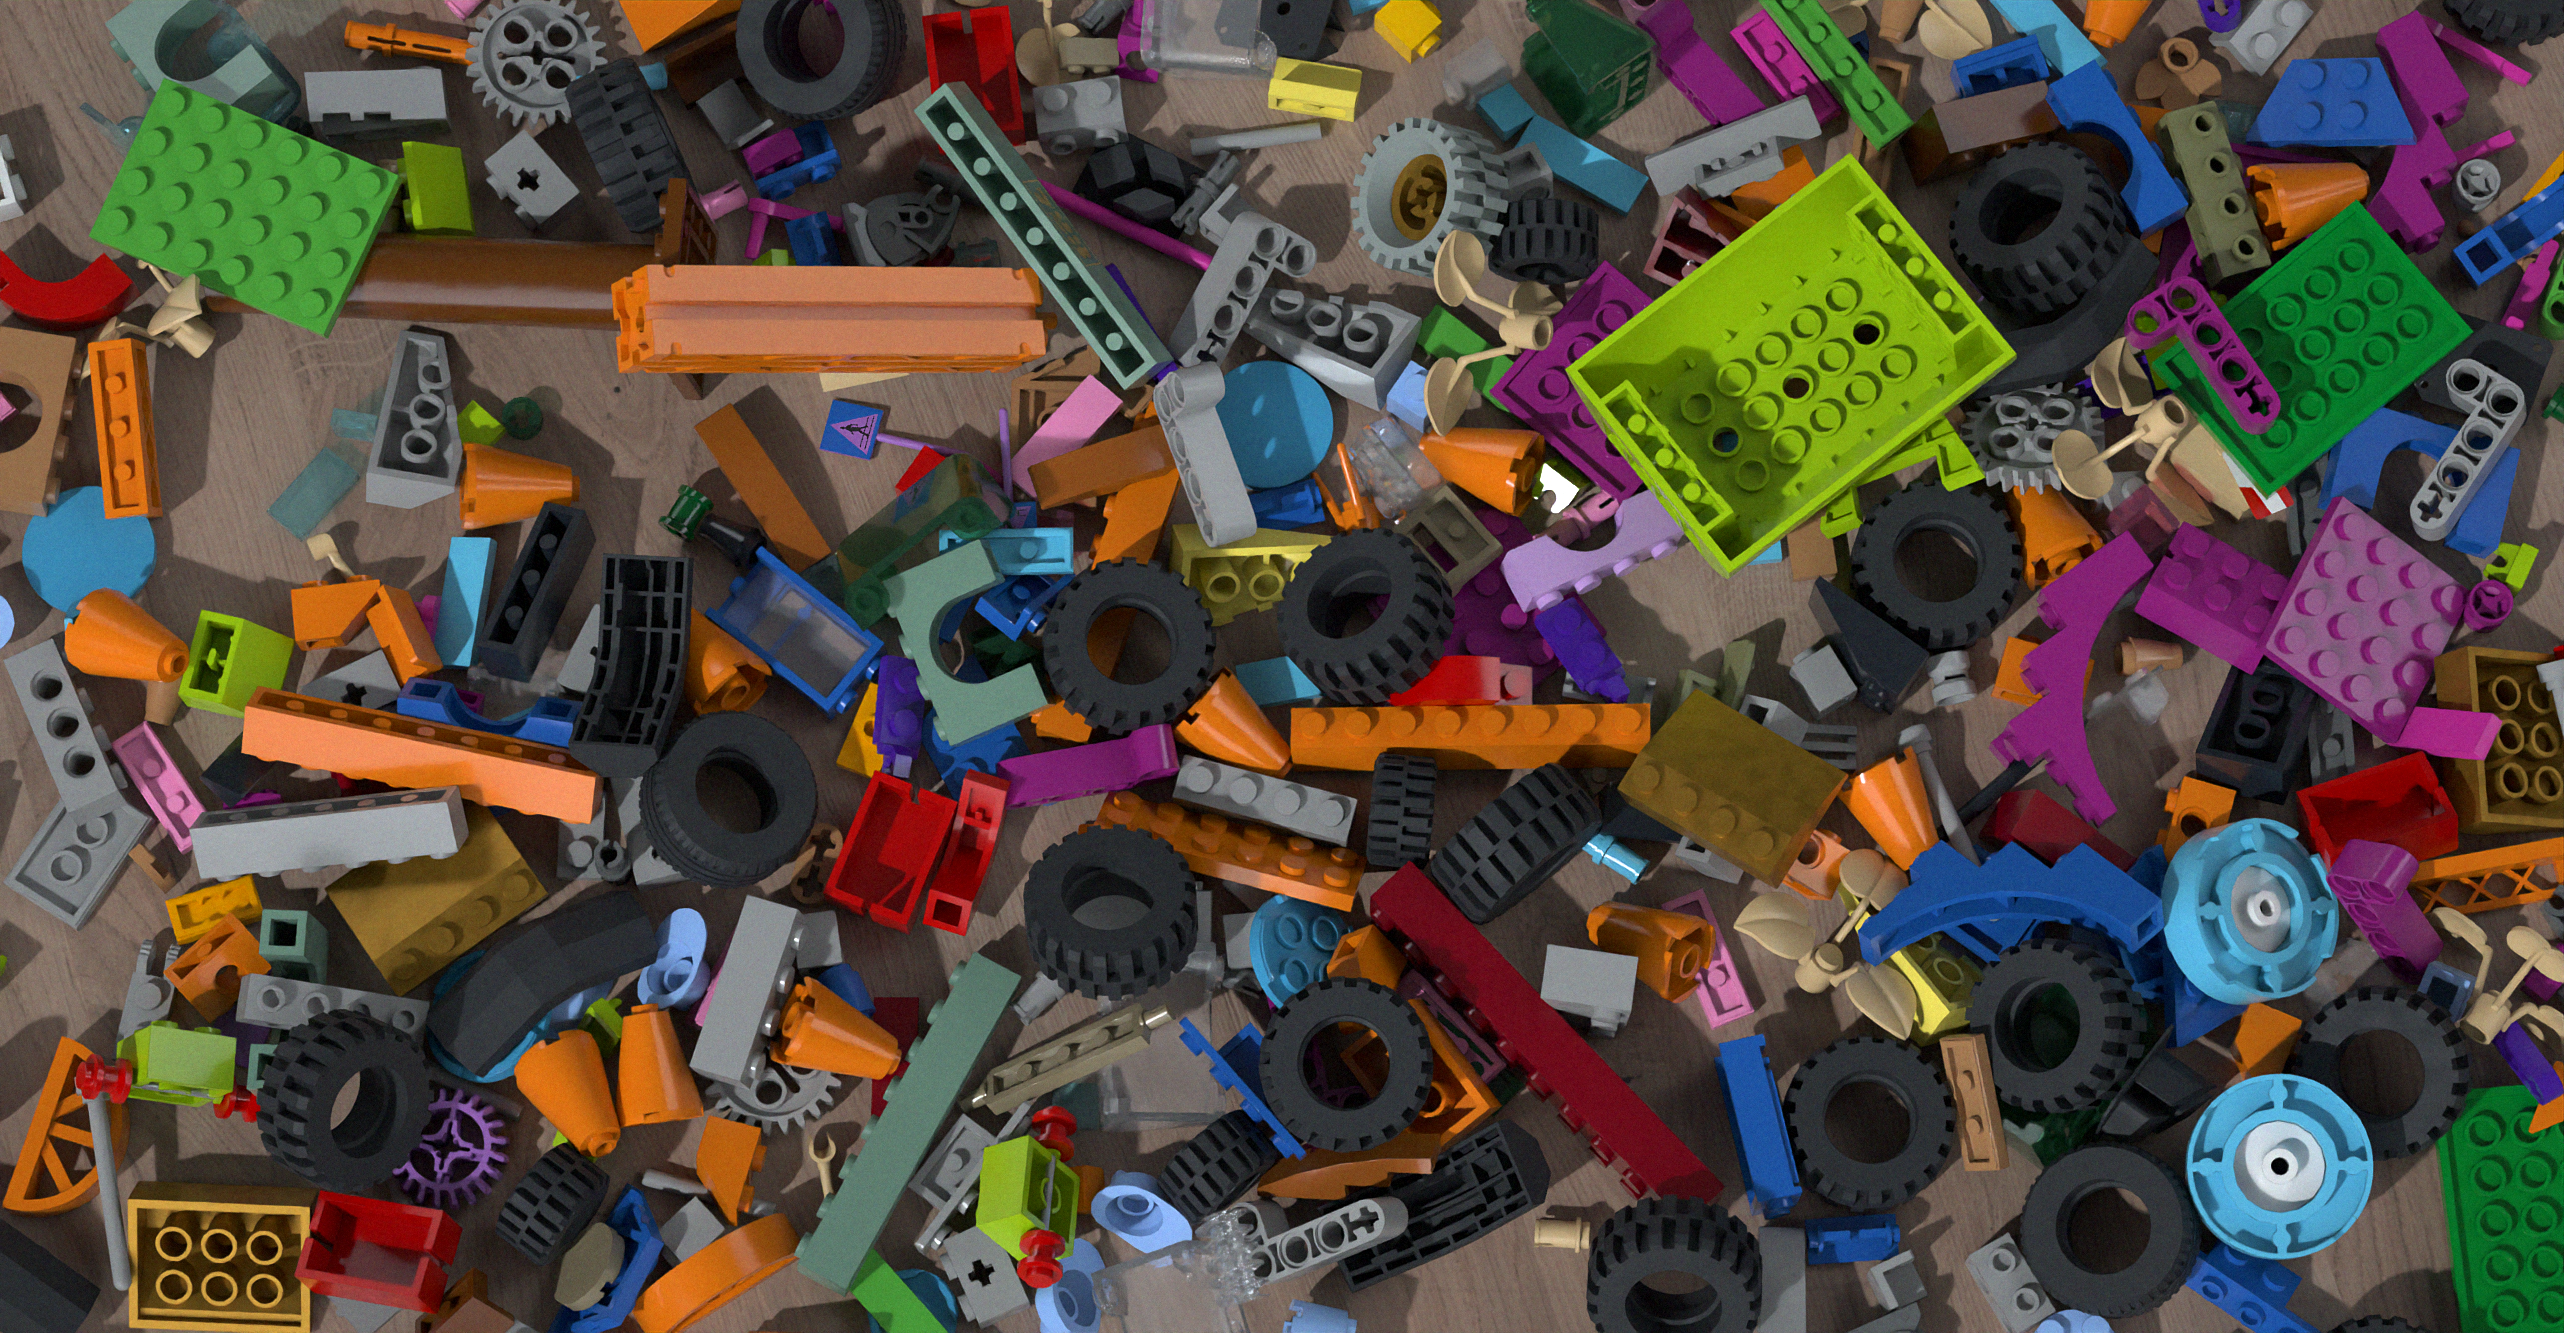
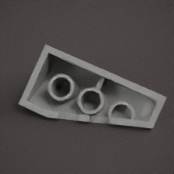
(1339, 343)
(417, 433)

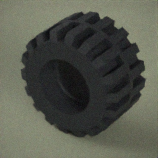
(1545, 242)
(1401, 810)
(1217, 1166)
(552, 1204)

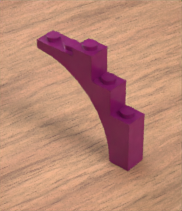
(2430, 98)
(2056, 669)

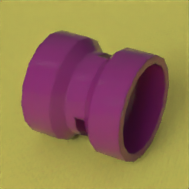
(2494, 600)

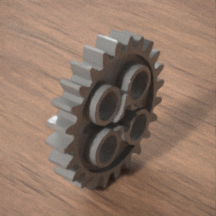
(536, 21)
(2017, 432)
(787, 1109)

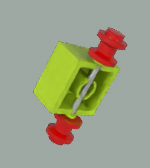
(172, 1069)
(1032, 1197)

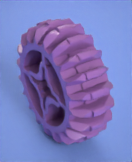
(445, 1170)

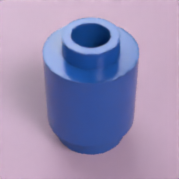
(849, 987)

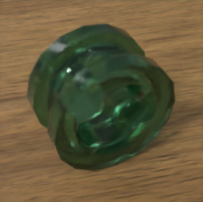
(535, 421)

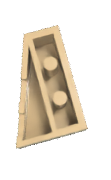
(2201, 463)

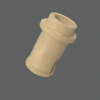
(1562, 1234)

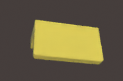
(1315, 89)

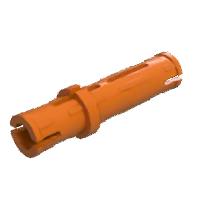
(361, 36)

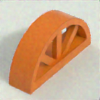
(45, 1127)
(717, 1275)

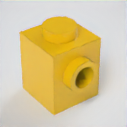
(1410, 27)

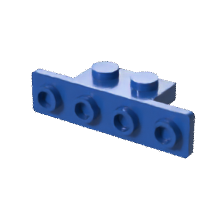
(1238, 1066)
(2248, 1289)

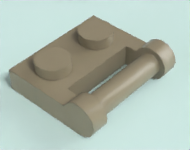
(1456, 533)

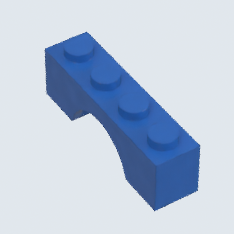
(2089, 104)
(2512, 237)
(438, 701)

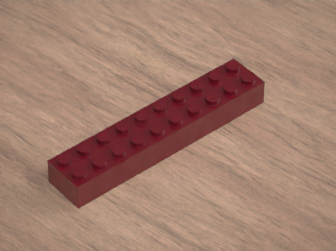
(1537, 1041)

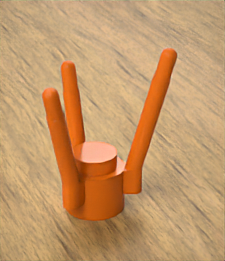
(1358, 511)

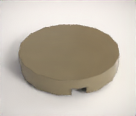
(587, 1266)

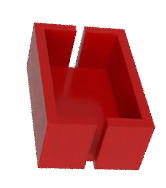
(979, 59)
(2380, 805)
(891, 852)
(379, 1252)

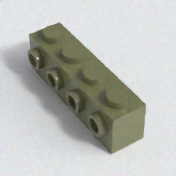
(2219, 207)

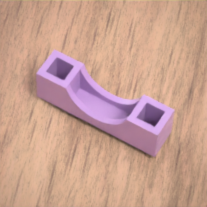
(1546, 571)

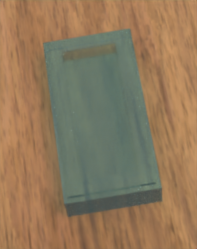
(313, 494)

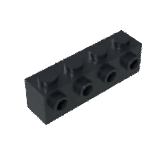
(536, 592)

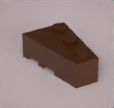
(1977, 129)

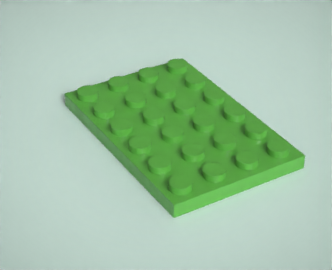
(246, 207)

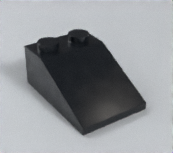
(1870, 650)
(2256, 733)

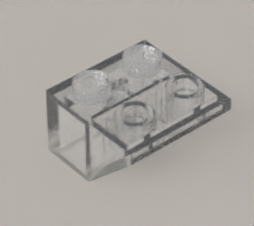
(1393, 469)

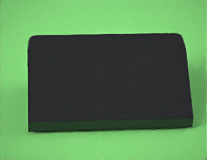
(234, 773)
(1626, 821)

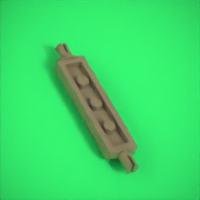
(1067, 1058)

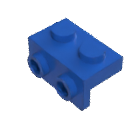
(818, 166)
(1021, 603)

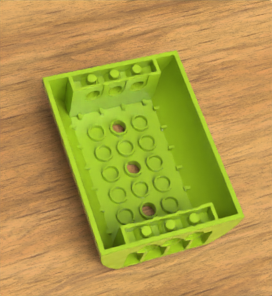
(1781, 310)

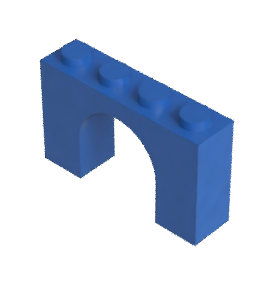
(2359, 457)

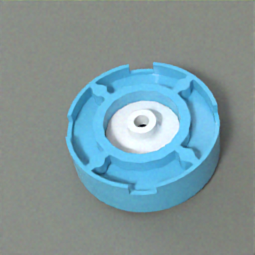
(2249, 912)
(2324, 1160)

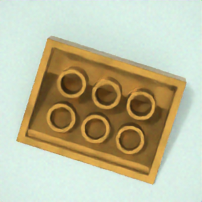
(2523, 773)
(1732, 787)
(435, 911)
(219, 1257)

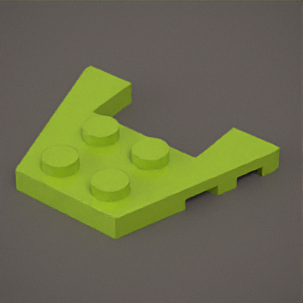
(1941, 440)

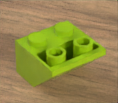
(437, 189)
(231, 661)

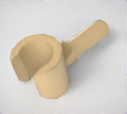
(324, 546)
(823, 1161)

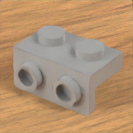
(2263, 32)
(1080, 115)

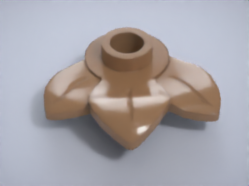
(2174, 84)

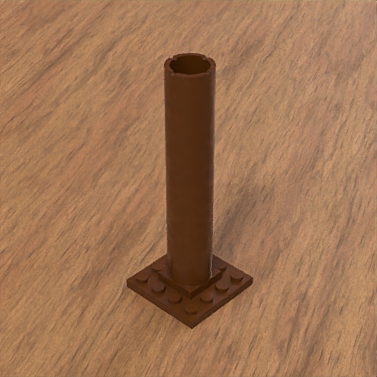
(518, 278)

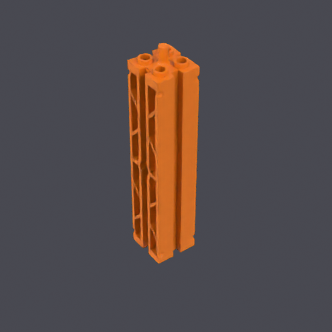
(829, 319)

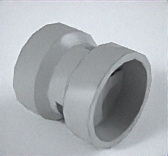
(2480, 178)
(1951, 678)

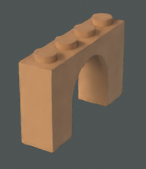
(49, 370)

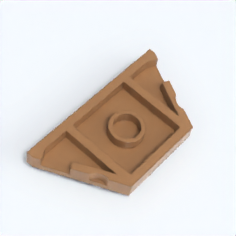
(1041, 393)

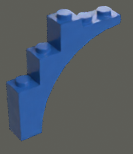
(2013, 884)

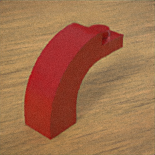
(71, 304)
(1467, 682)
(969, 853)

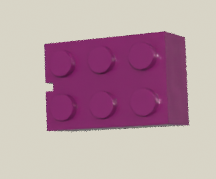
(2213, 596)

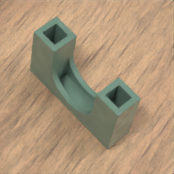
(154, 31)
(920, 603)
(296, 950)

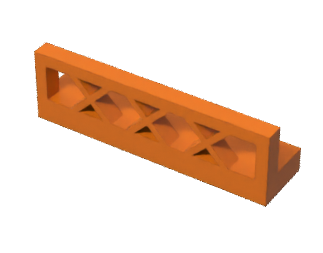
(125, 429)
(2488, 863)

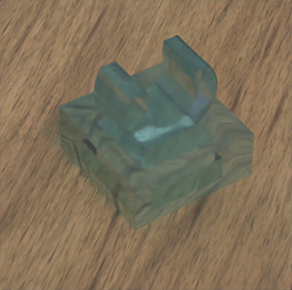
(2239, 119)
(978, 255)

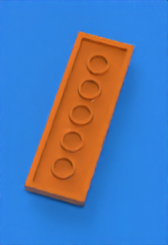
(1242, 852)

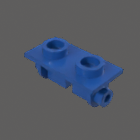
(813, 241)
(1288, 506)
(1852, 1239)

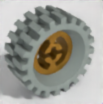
(1422, 188)

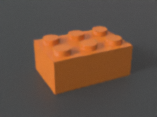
(1457, 1092)

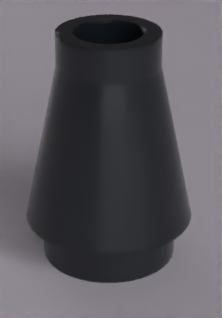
(733, 539)

